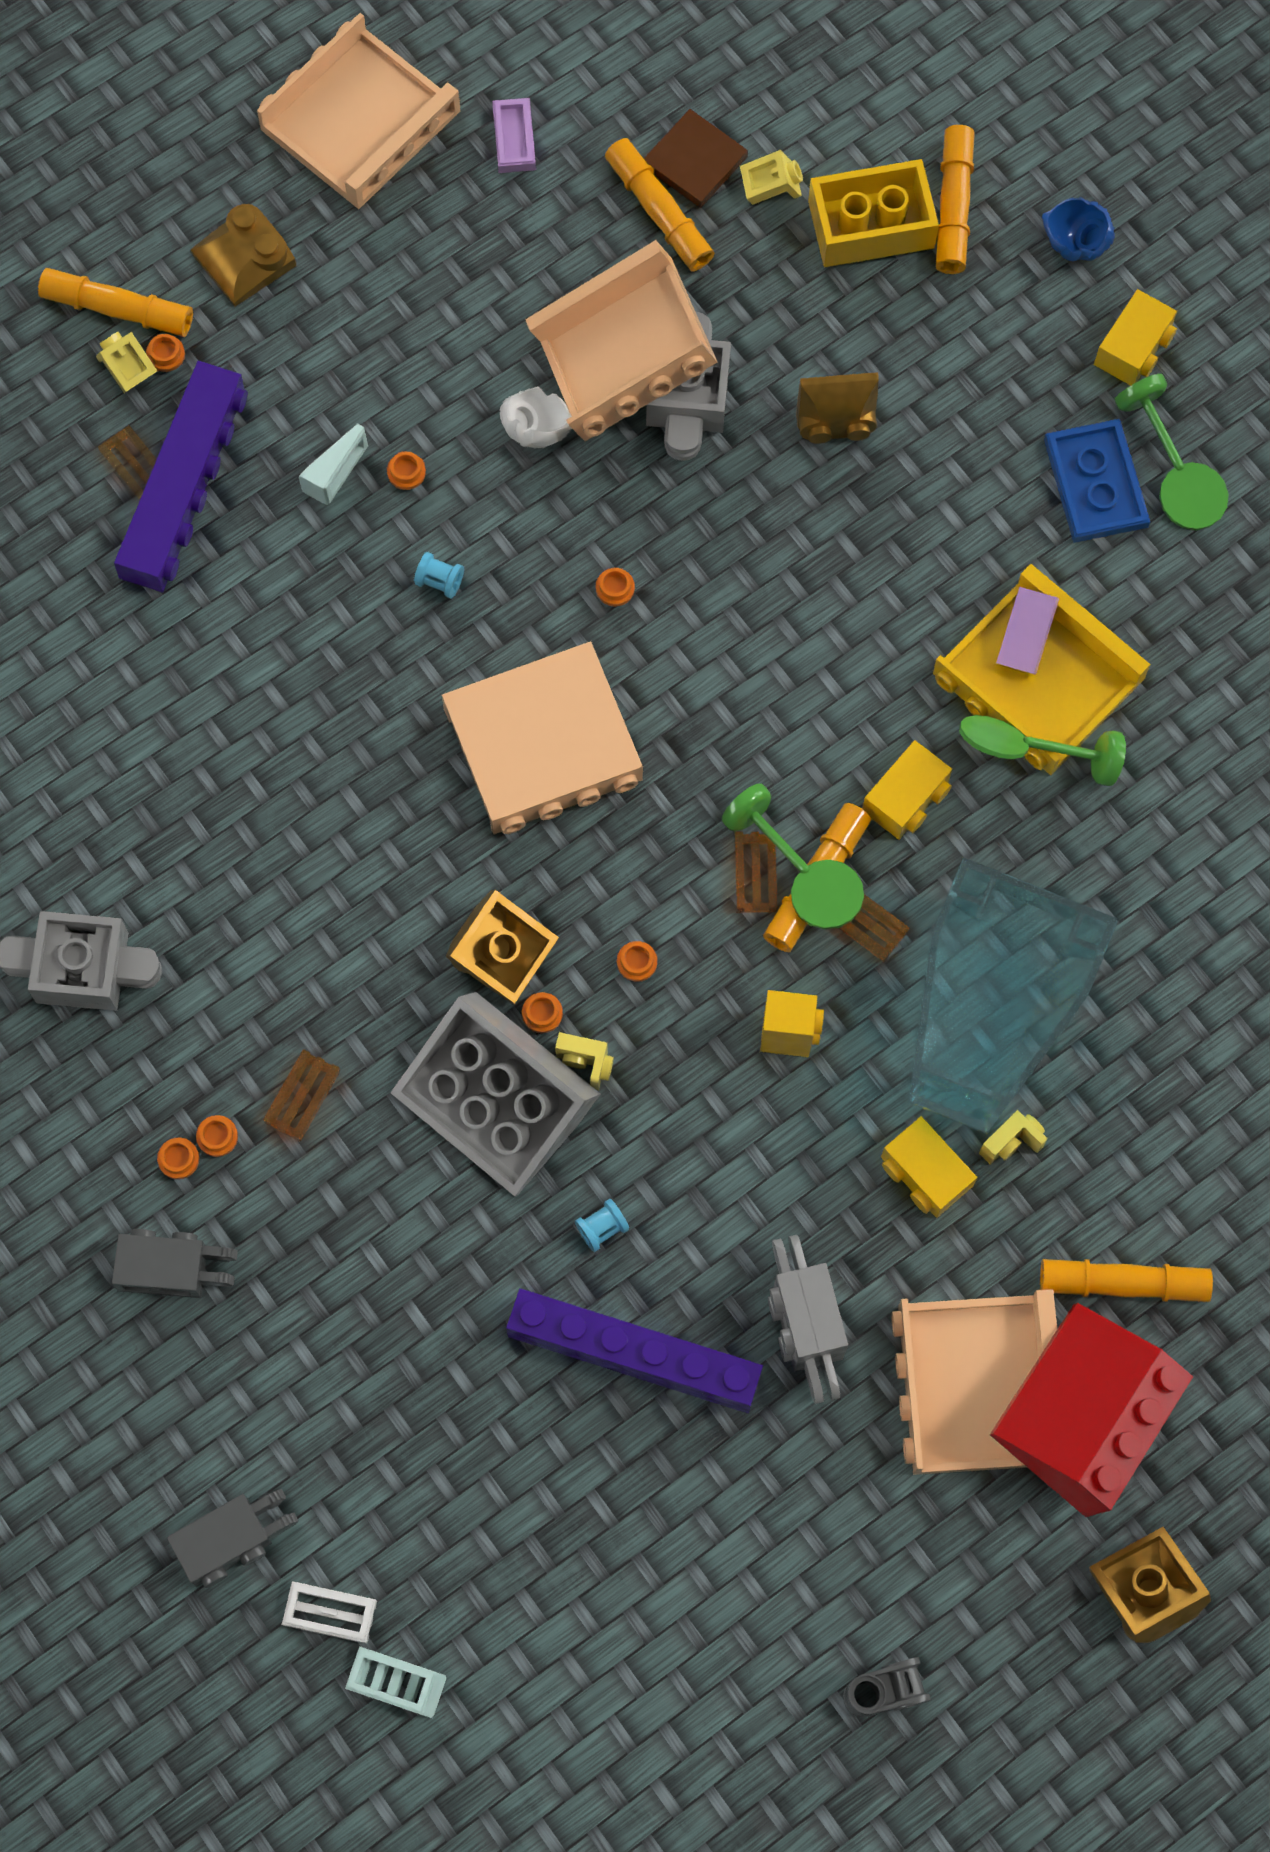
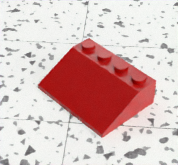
(1091, 1409)

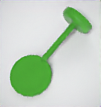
(1191, 492)
(1007, 742)
(822, 893)

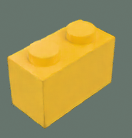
(1136, 337)
(908, 790)
(791, 1023)
(927, 1168)

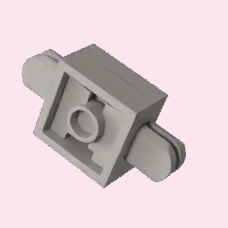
(695, 404)
(79, 961)
(809, 1318)

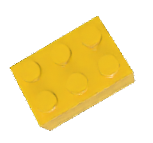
(873, 213)

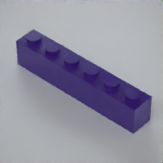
(180, 477)
(634, 1350)

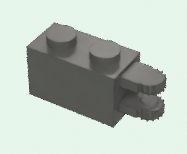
(168, 1264)
(228, 1537)

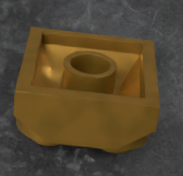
(244, 254)
(837, 407)
(501, 946)
(1151, 1587)

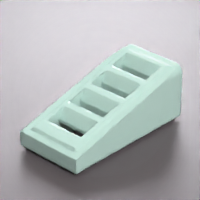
(330, 470)
(430, 1692)

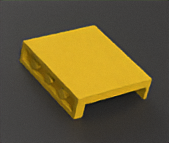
(1077, 682)

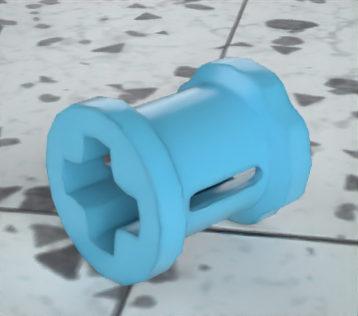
(439, 575)
(602, 1225)

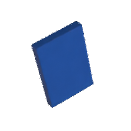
(1096, 480)

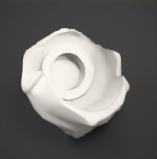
(535, 418)

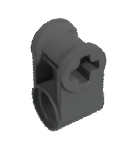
(894, 1686)

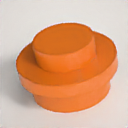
(165, 352)
(406, 470)
(615, 587)
(637, 961)
(542, 1012)
(217, 1136)
(178, 1158)

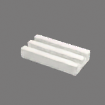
(365, 1620)

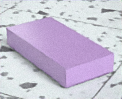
(514, 135)
(1027, 630)

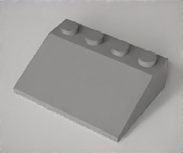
(494, 1092)

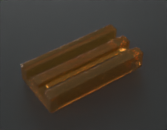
(116, 441)
(755, 839)
(886, 918)
(318, 1064)

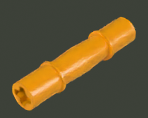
(955, 199)
(659, 204)
(115, 302)
(837, 846)
(1126, 1280)

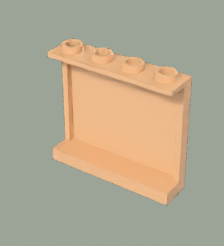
(356, 112)
(622, 340)
(543, 738)
(962, 1372)

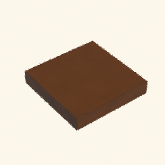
(695, 158)

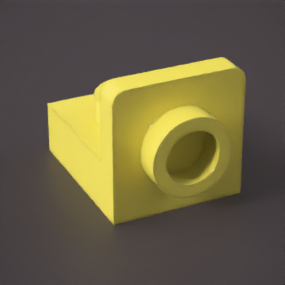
(771, 177)
(125, 360)
(581, 1051)
(1005, 1141)

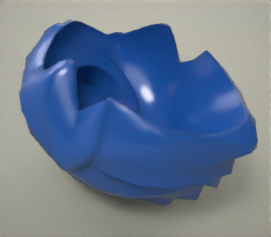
(1079, 229)

